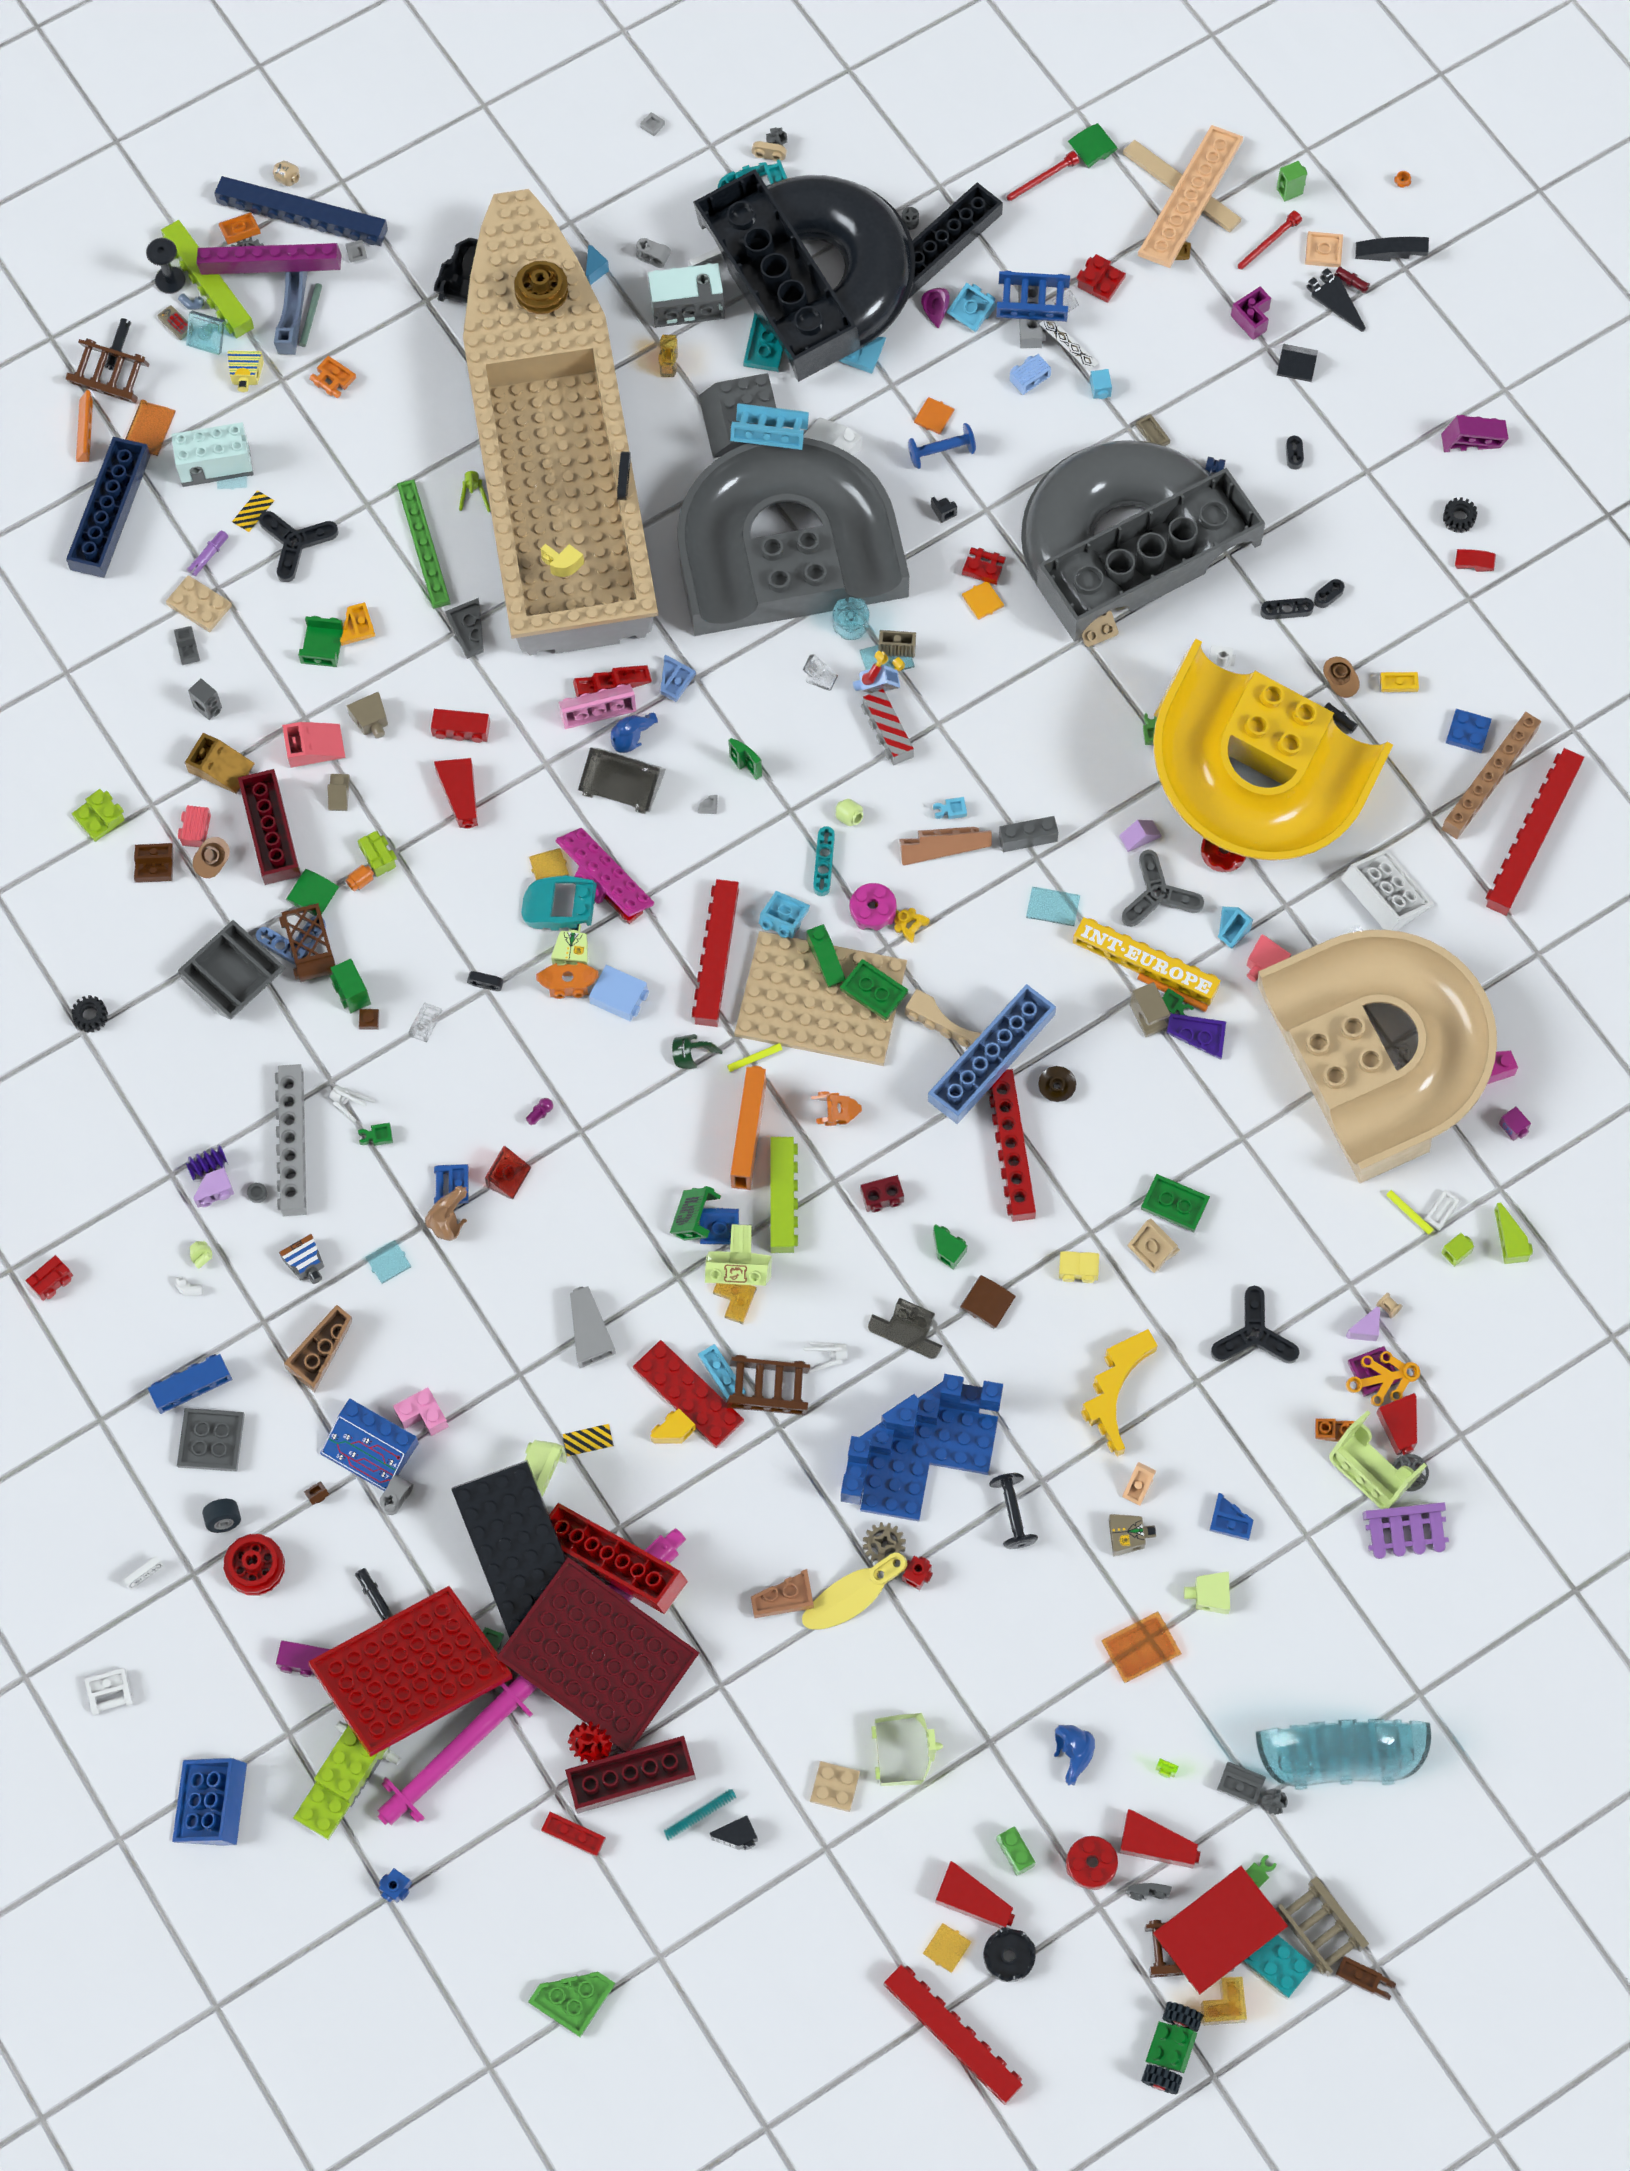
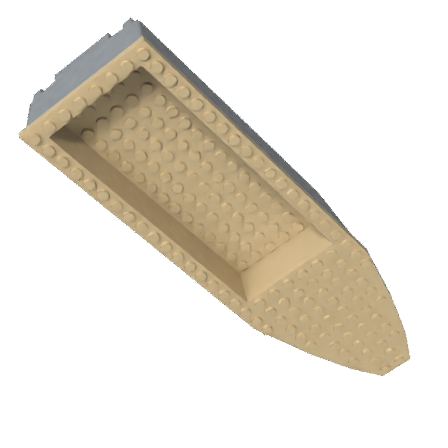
(552, 442)

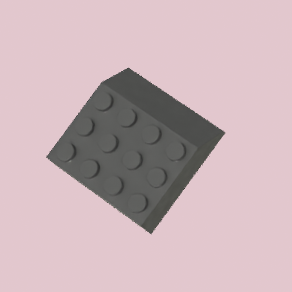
(720, 407)
(230, 970)

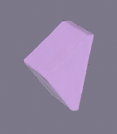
(1139, 834)
(1367, 1327)

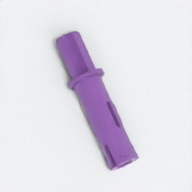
(212, 547)

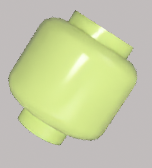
(849, 812)

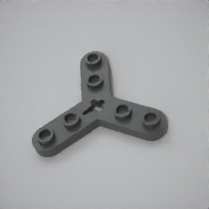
(1155, 880)

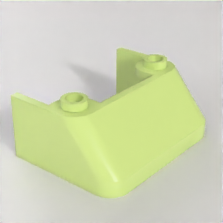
(543, 1460)
(1369, 1468)

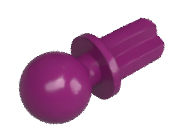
(540, 1111)

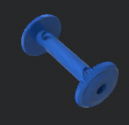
(943, 445)

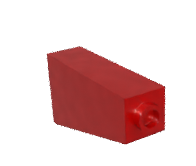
(459, 787)
(1155, 1842)
(970, 1897)

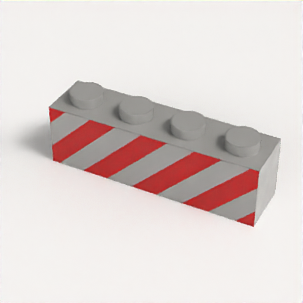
(888, 727)

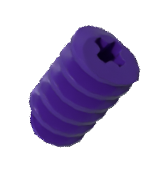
(206, 1162)

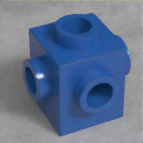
(396, 1879)

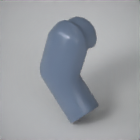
(197, 303)

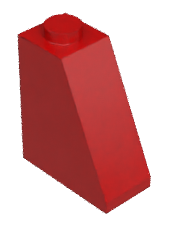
(1400, 1423)

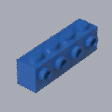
(189, 1383)

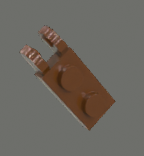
(1363, 1977)

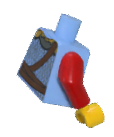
(880, 676)

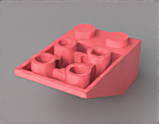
(312, 742)

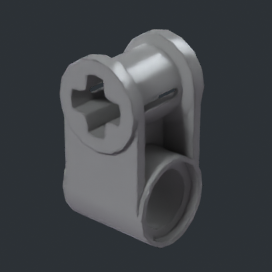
(654, 252)
(397, 1491)

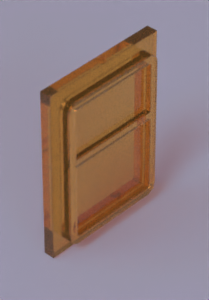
(1141, 1647)

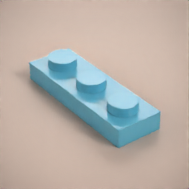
(719, 1370)

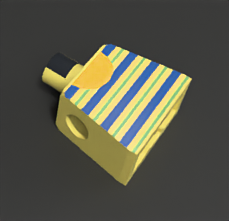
(245, 368)

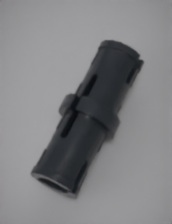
(1341, 718)

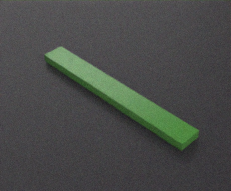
(423, 544)

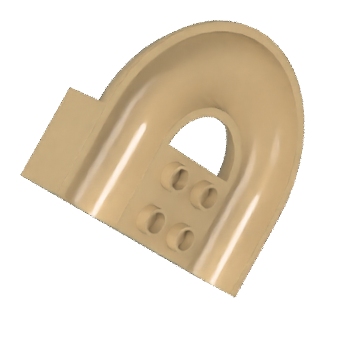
(1372, 1108)

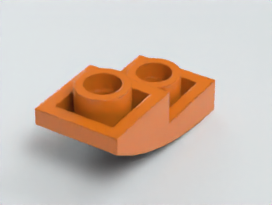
(1331, 1429)

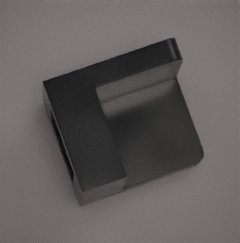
(944, 509)

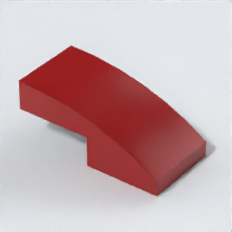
(1475, 559)

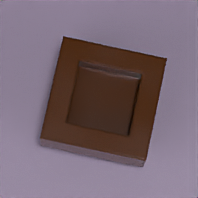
(369, 1019)
(316, 1493)

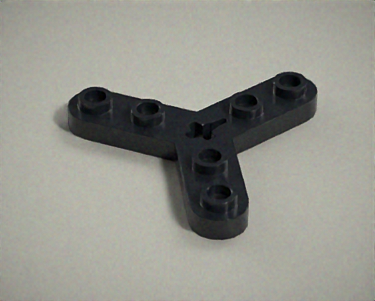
(285, 534)
(1267, 1340)

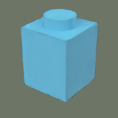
(1100, 384)

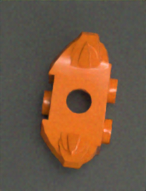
(578, 987)
(849, 1108)

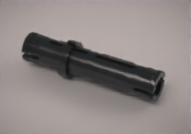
(118, 342)
(370, 1588)

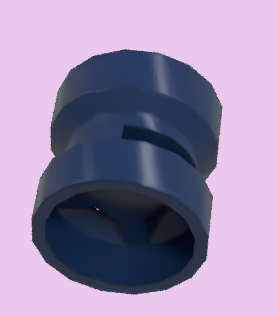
(1214, 466)

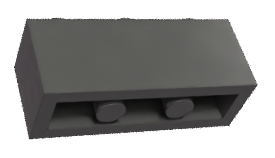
(1028, 834)

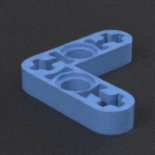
(284, 953)

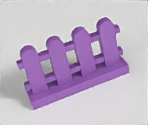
(1416, 1528)

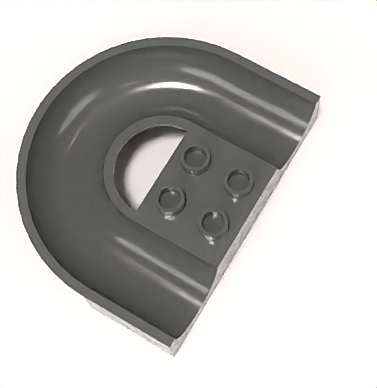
(1171, 542)
(792, 573)

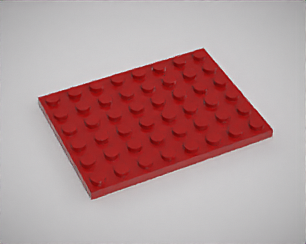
(409, 1670)

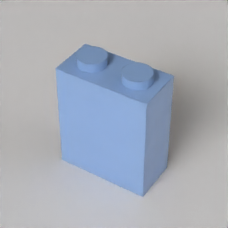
(618, 993)

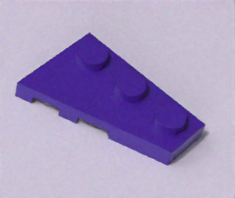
(1198, 1032)

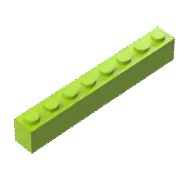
(212, 285)

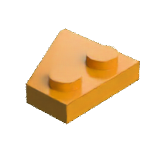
(357, 624)

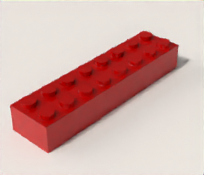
(617, 1560)

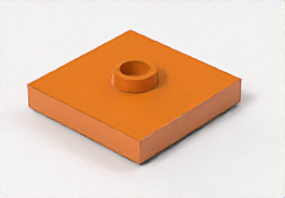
(239, 228)

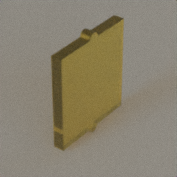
(549, 864)
(947, 1948)

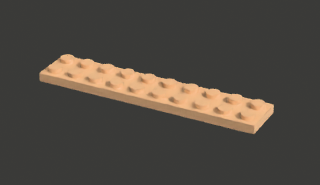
(1190, 196)

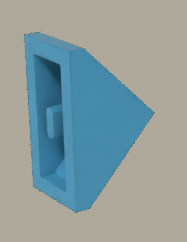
(596, 265)

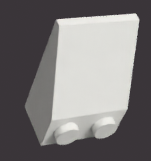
(836, 435)

